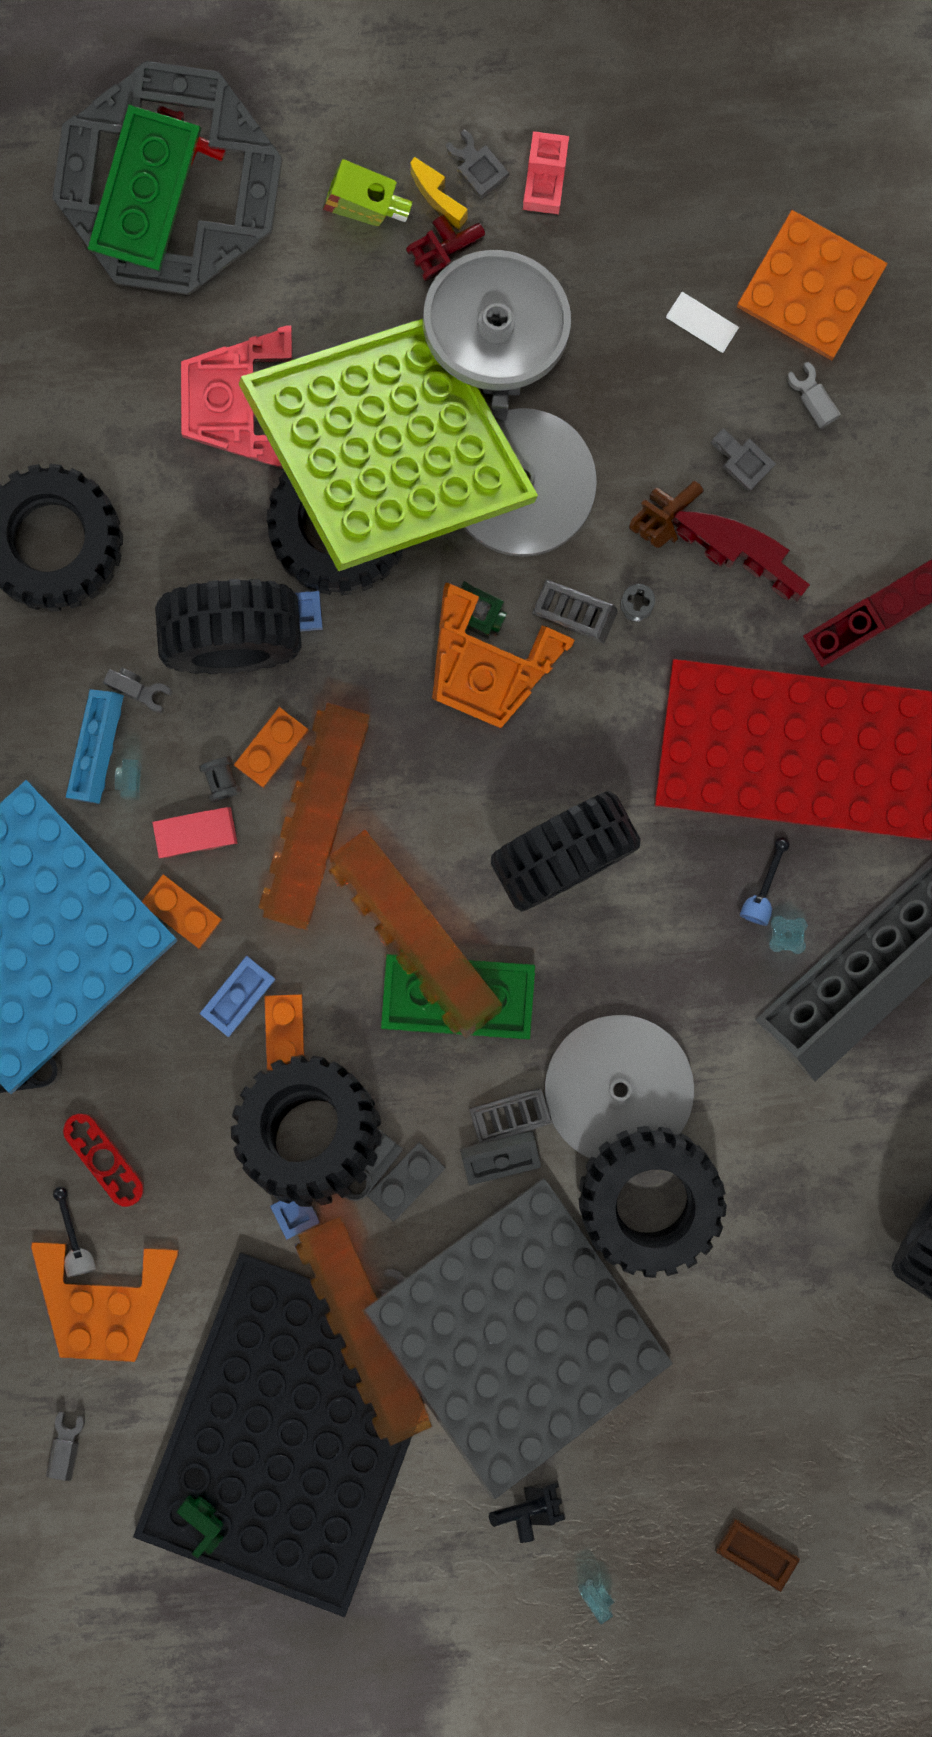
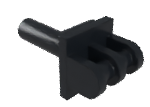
(539, 1509)

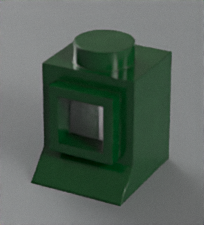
(487, 612)

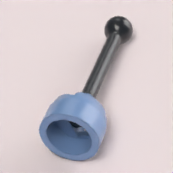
(758, 907)

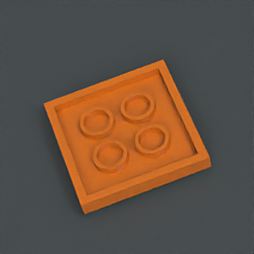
(811, 285)

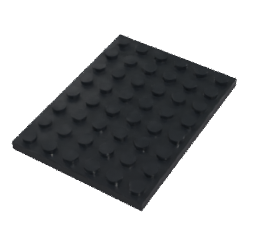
(276, 1447)

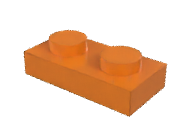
(271, 747)
(181, 911)
(284, 1028)

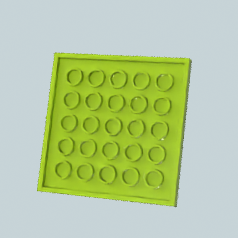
(385, 444)

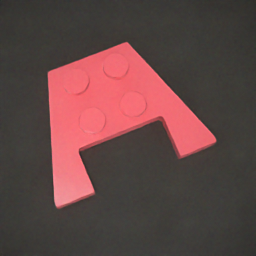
(213, 402)

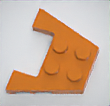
(481, 676)
(101, 1319)

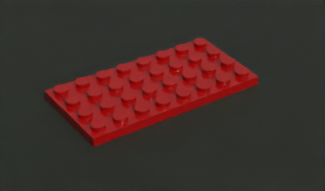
(797, 750)

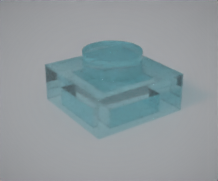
(128, 779)
(597, 1599)

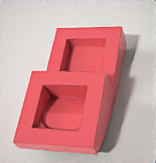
(545, 172)
(194, 832)

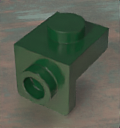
(200, 1515)

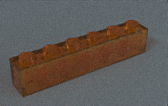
(316, 816)
(415, 935)
(348, 1291)

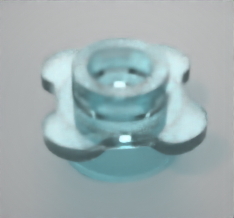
(780, 942)

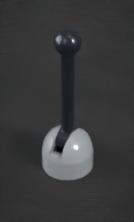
(78, 1260)

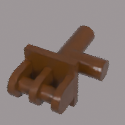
(656, 523)

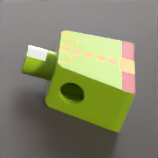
(351, 193)

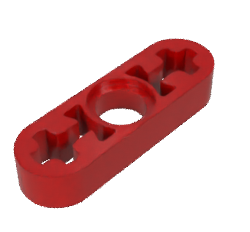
(94, 1131)

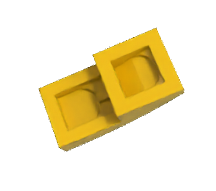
(431, 186)

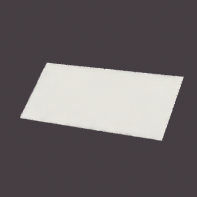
(702, 322)

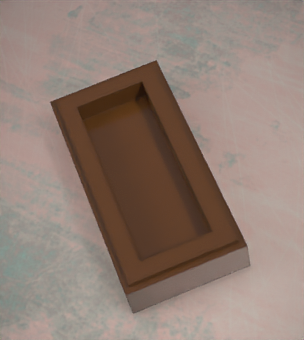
(757, 1555)

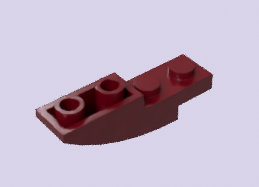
(728, 540)
(872, 616)

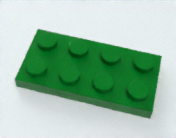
(144, 188)
(409, 1010)

